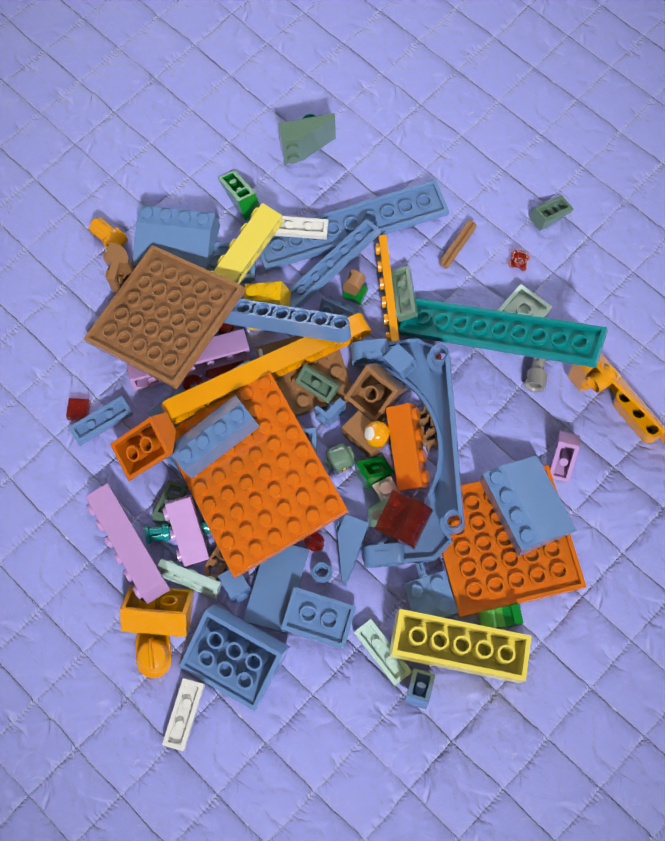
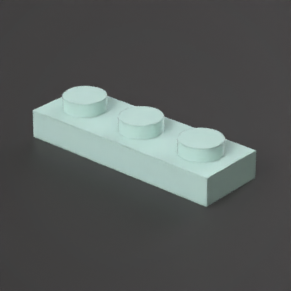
(189, 578)
(378, 648)

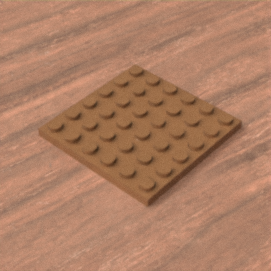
(164, 316)

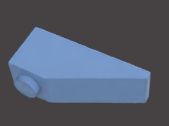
(350, 541)

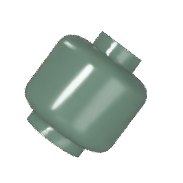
(339, 458)

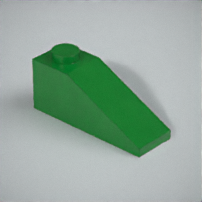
(239, 193)

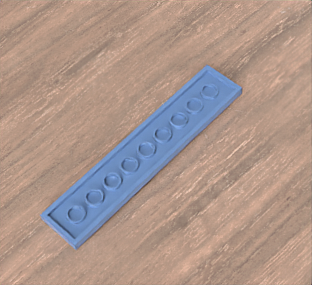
(387, 212)

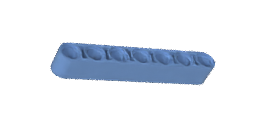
(290, 320)

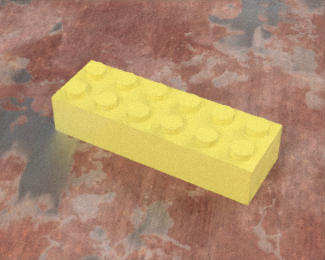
(460, 646)

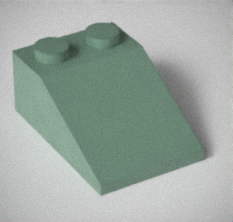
(305, 136)

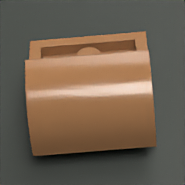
(118, 266)

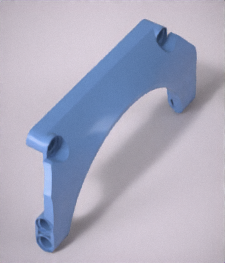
(434, 387)

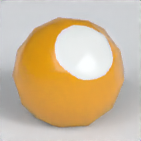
(376, 434)

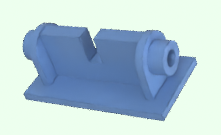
(334, 306)

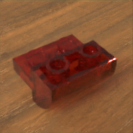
(404, 519)

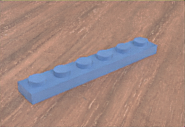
(333, 263)

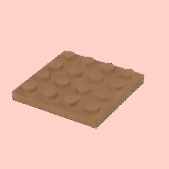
(299, 398)

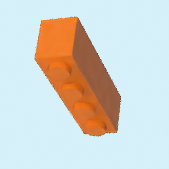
(407, 447)

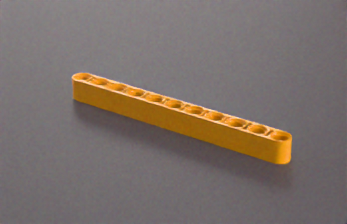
(277, 362)

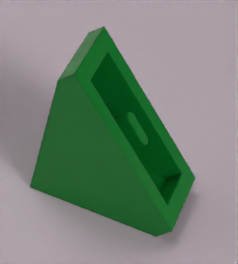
(373, 470)

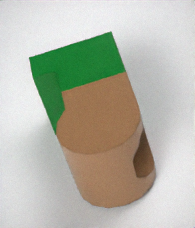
(353, 287)

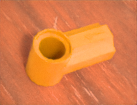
(107, 233)

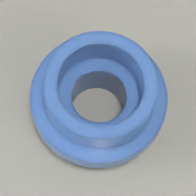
(321, 565)

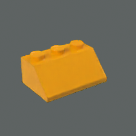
(163, 616)

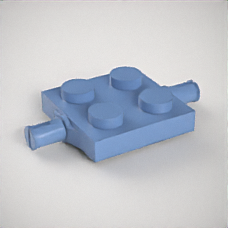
(431, 594)

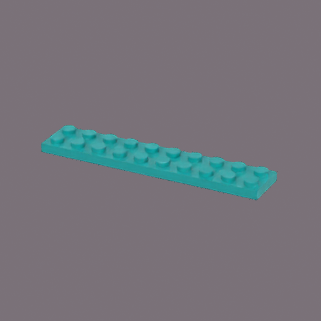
(507, 332)

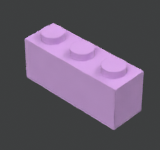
(186, 530)

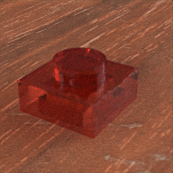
(77, 408)

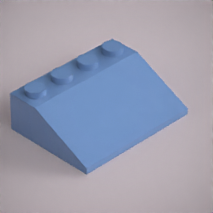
(177, 231)
(526, 504)
(233, 656)

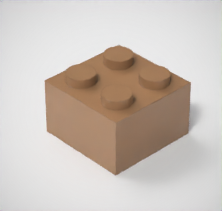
(375, 392)

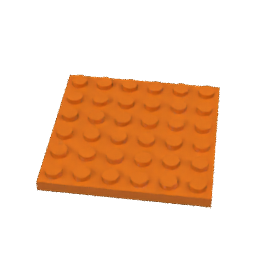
(489, 573)

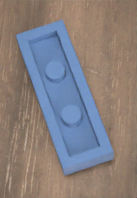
(100, 420)

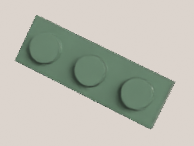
(404, 293)

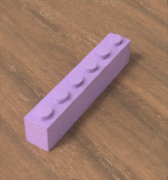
(220, 351)
(127, 544)

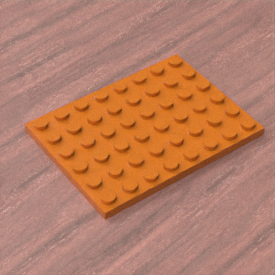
(266, 486)

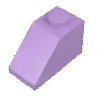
(564, 456)

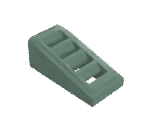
(542, 220)
(157, 515)

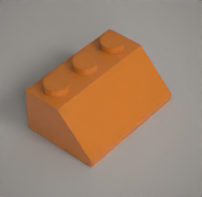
(145, 445)

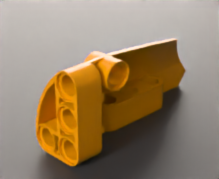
(607, 376)

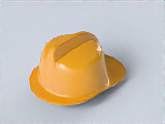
(153, 654)

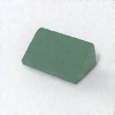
(318, 383)

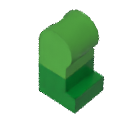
(502, 617)

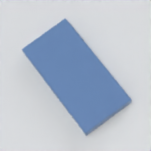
(274, 587)

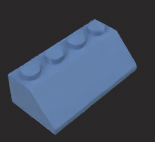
(213, 437)

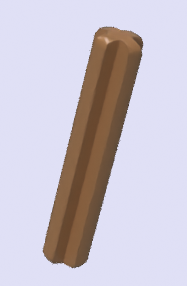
(457, 244)

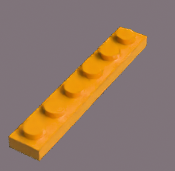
(385, 284)

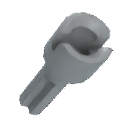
(536, 376)

